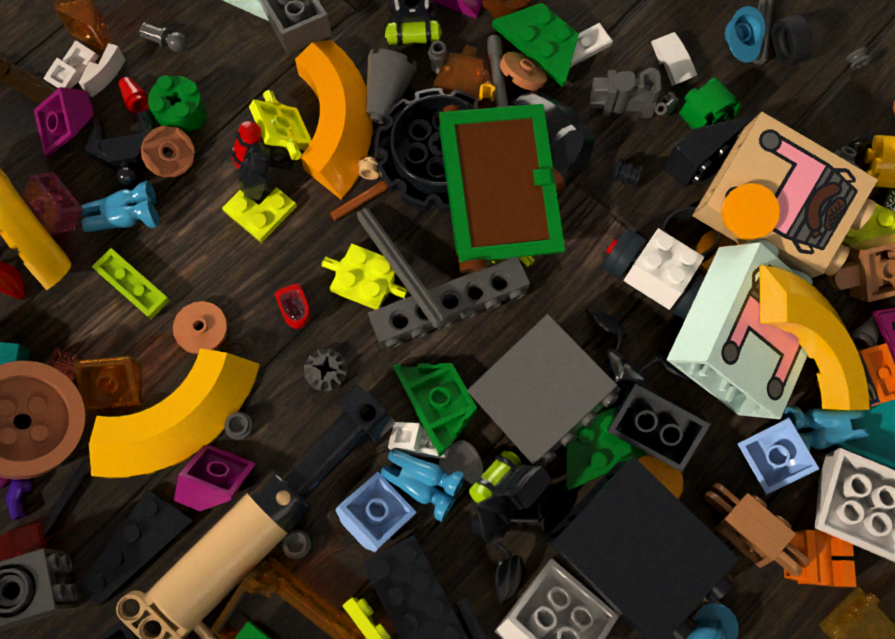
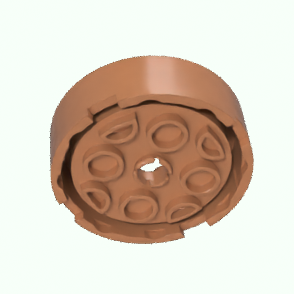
(55, 418)

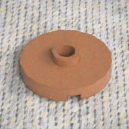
(523, 70)
(177, 142)
(212, 334)

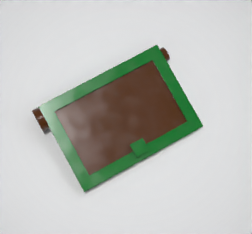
(500, 184)

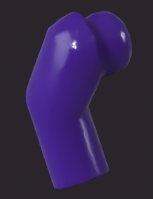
(14, 496)

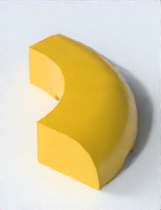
(24, 231)

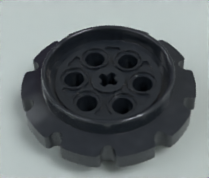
(398, 144)

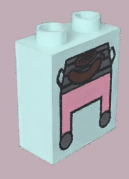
(724, 344)

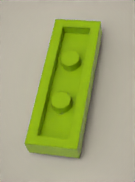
(130, 283)

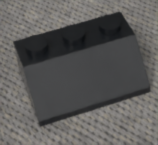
(657, 424)

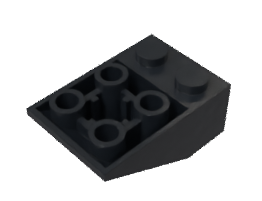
(703, 149)

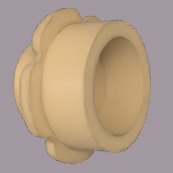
(369, 168)

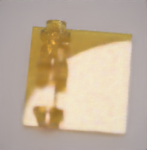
(858, 619)

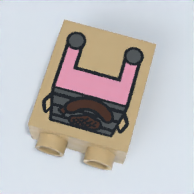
(814, 189)

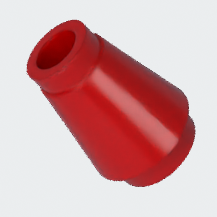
(134, 96)

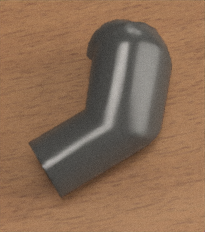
(669, 105)

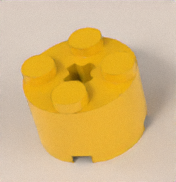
(882, 160)

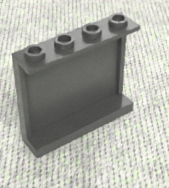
(544, 391)

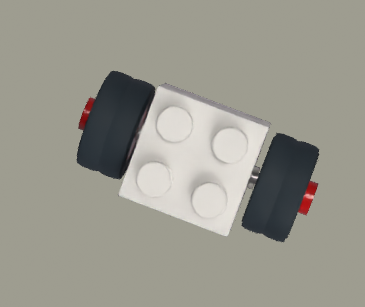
(659, 271)

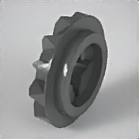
(332, 379)

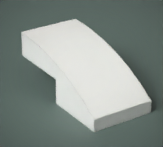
(675, 58)
(71, 68)
(100, 75)
(413, 441)

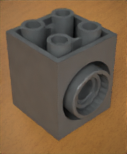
(35, 587)

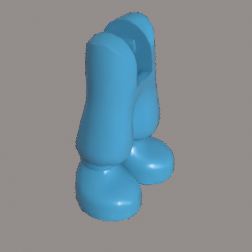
(120, 209)
(827, 426)
(419, 481)

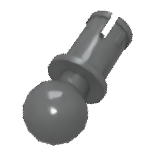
(175, 40)

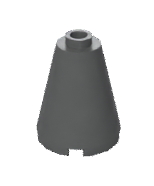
(386, 81)

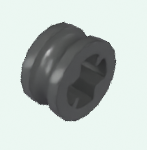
(859, 58)

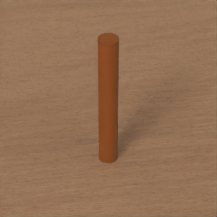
(358, 201)

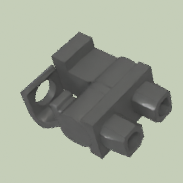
(626, 93)

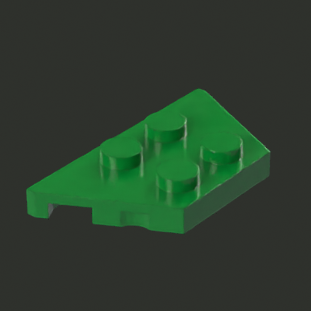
(541, 38)
(438, 401)
(595, 452)

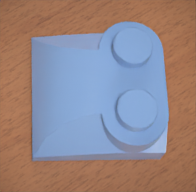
(778, 456)
(374, 512)

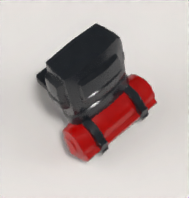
(254, 158)

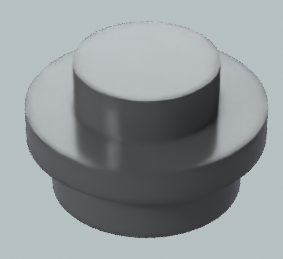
(238, 426)
(296, 544)

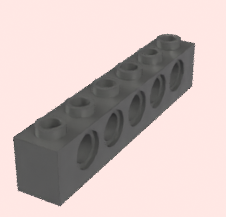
(508, 272)

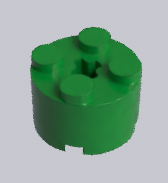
(177, 103)
(709, 105)

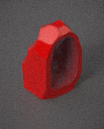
(293, 305)

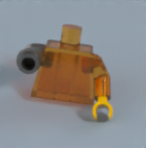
(460, 71)

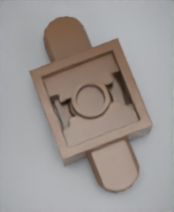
(868, 270)
(756, 530)

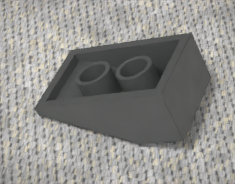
(297, 22)

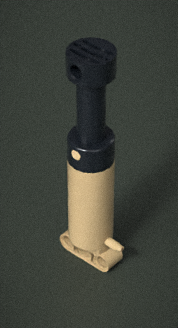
(250, 529)

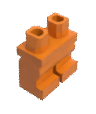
(822, 570)

